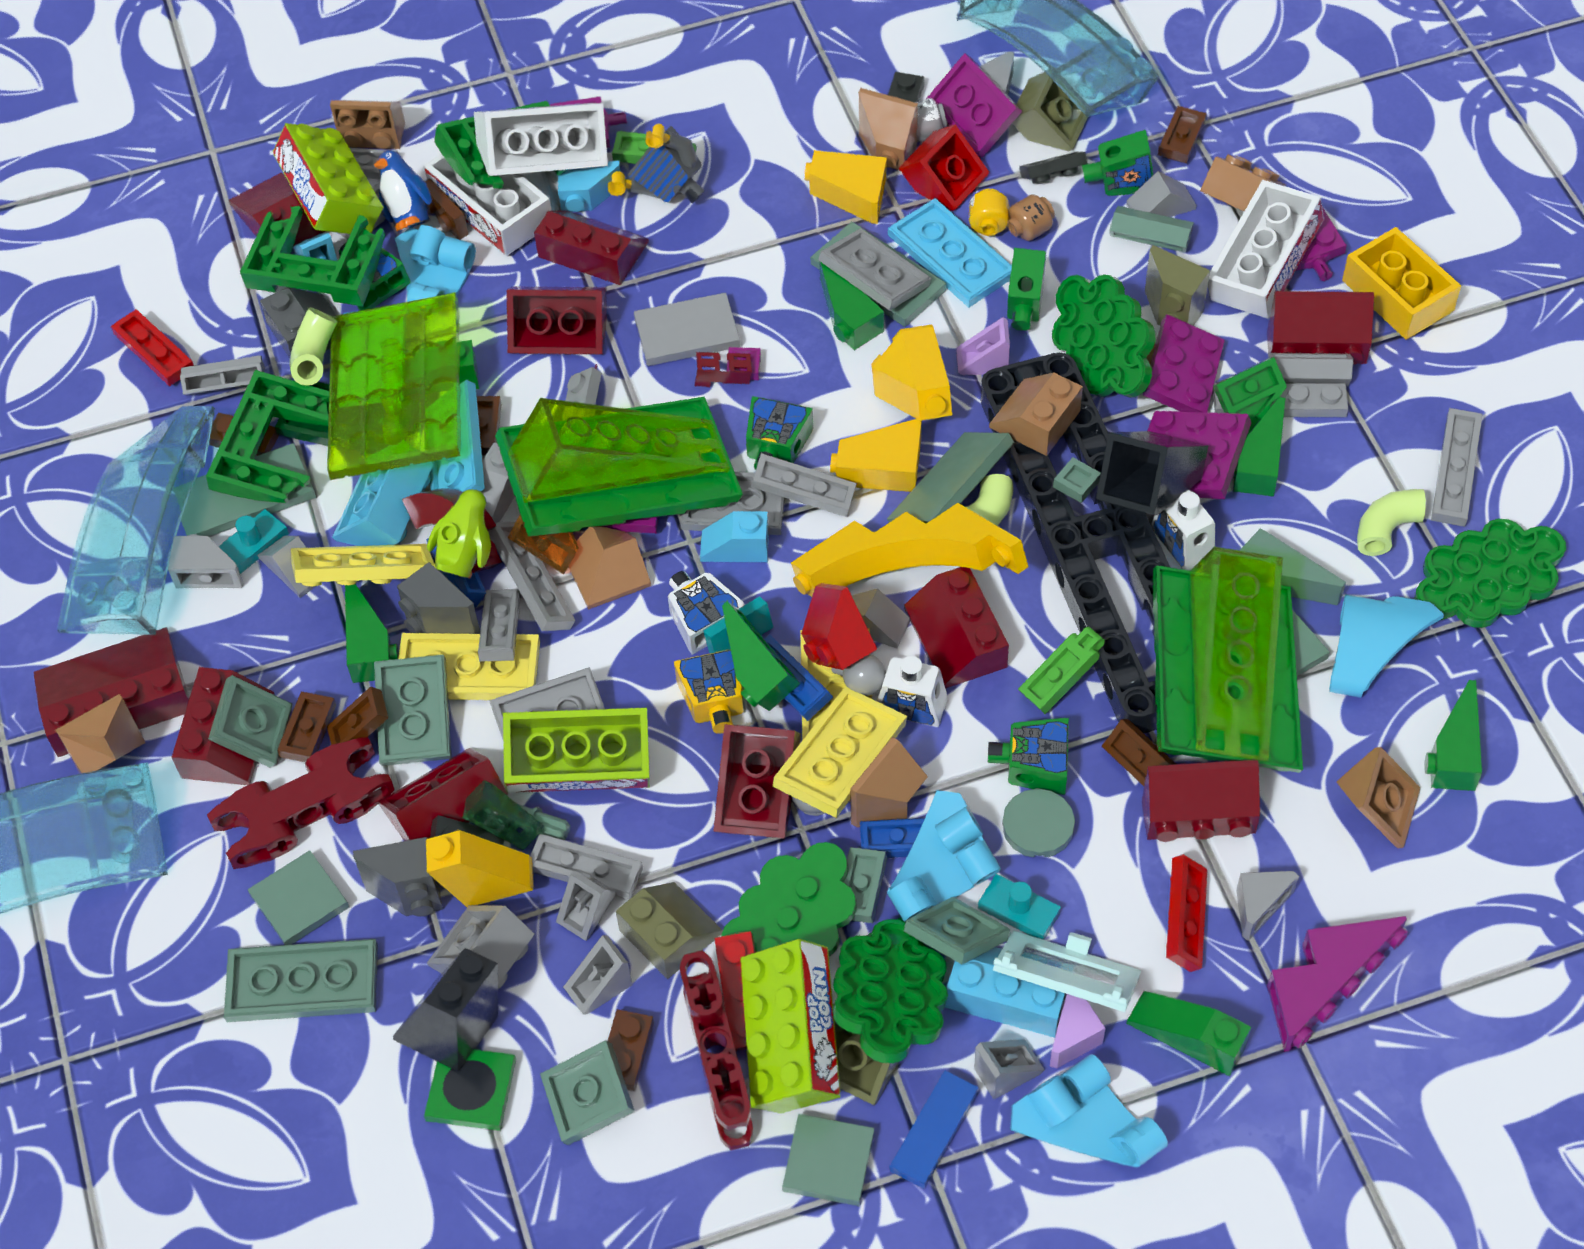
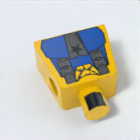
(710, 688)

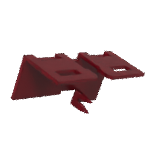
(705, 377)

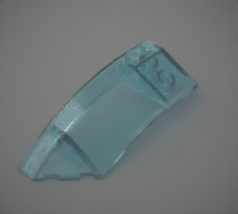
(1072, 46)
(131, 527)
(78, 835)

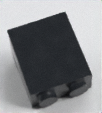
(1149, 470)
(454, 1011)

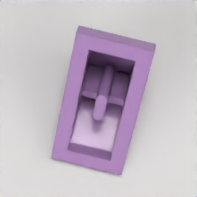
(985, 350)
(1077, 1031)

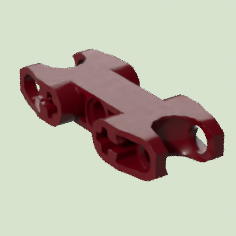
(280, 812)
(721, 1070)

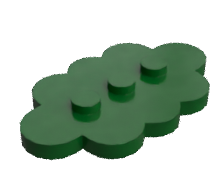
(1104, 335)
(1492, 571)
(798, 900)
(890, 991)

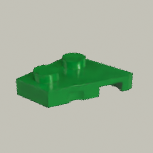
(1251, 390)

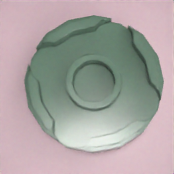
(1038, 823)

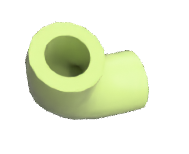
(310, 346)
(994, 498)
(1386, 514)

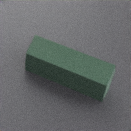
(1151, 229)

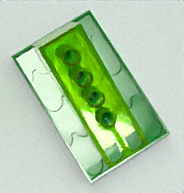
(612, 464)
(1227, 661)

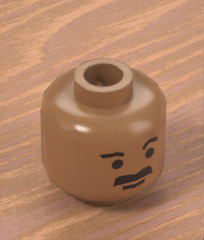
(1030, 217)

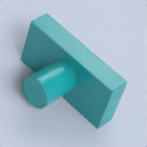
(252, 538)
(755, 611)
(1019, 906)

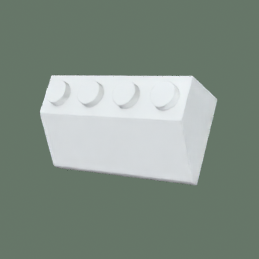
(541, 138)

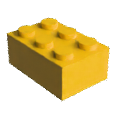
(1405, 281)

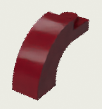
(430, 506)

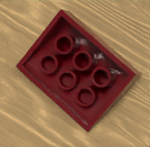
(138, 669)

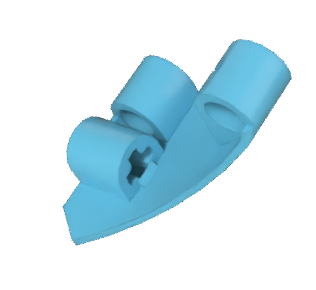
(434, 262)
(1373, 635)
(944, 859)
(1086, 1117)

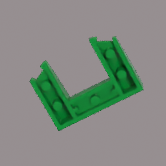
(458, 146)
(273, 265)
(234, 465)

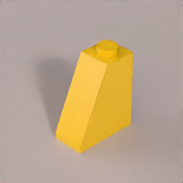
(849, 182)
(881, 457)
(477, 868)

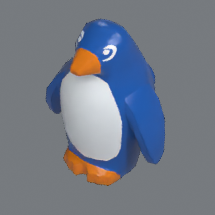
(402, 192)

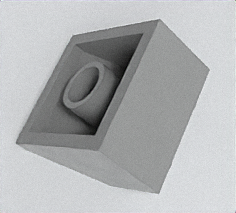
(486, 931)

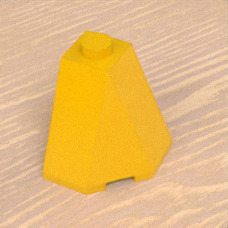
(913, 374)

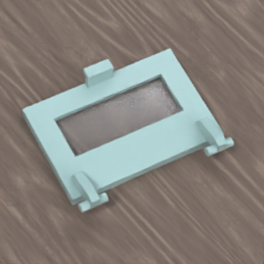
(1068, 969)

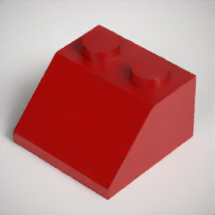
(944, 168)
(835, 629)

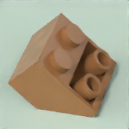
(369, 123)
(1235, 181)

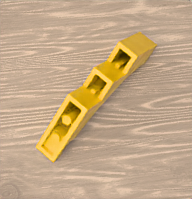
(950, 539)

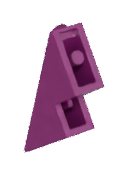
(1334, 964)

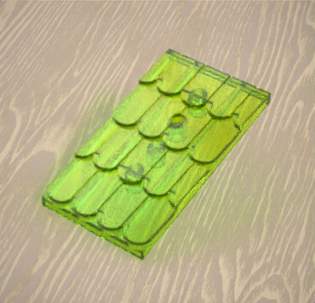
(394, 387)

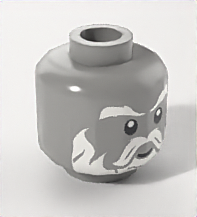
(930, 118)

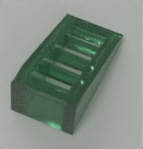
(489, 799)

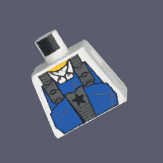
(1185, 530)
(697, 606)
(914, 690)

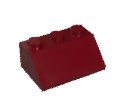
(588, 245)
(556, 320)
(1322, 323)
(957, 627)
(193, 752)
(438, 793)
(1201, 800)

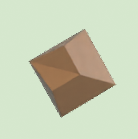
(607, 566)
(100, 735)
(886, 786)
(1382, 794)

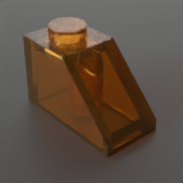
(553, 549)

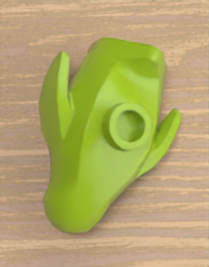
(462, 536)

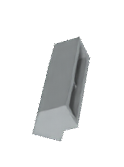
(1314, 367)
(219, 375)

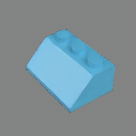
(376, 506)
(1003, 998)

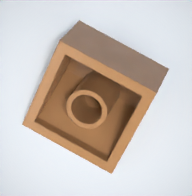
(1039, 411)

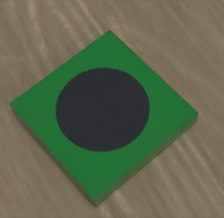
(474, 1094)

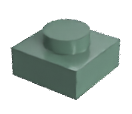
(1077, 480)

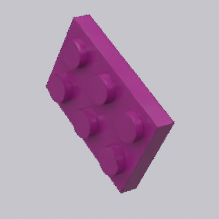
(975, 104)
(1184, 366)

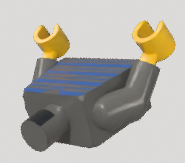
(663, 168)

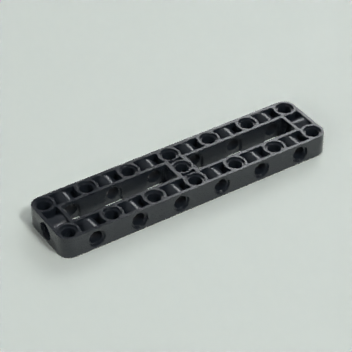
(1074, 565)

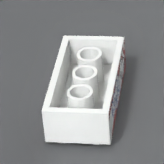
(500, 215)
(1265, 248)

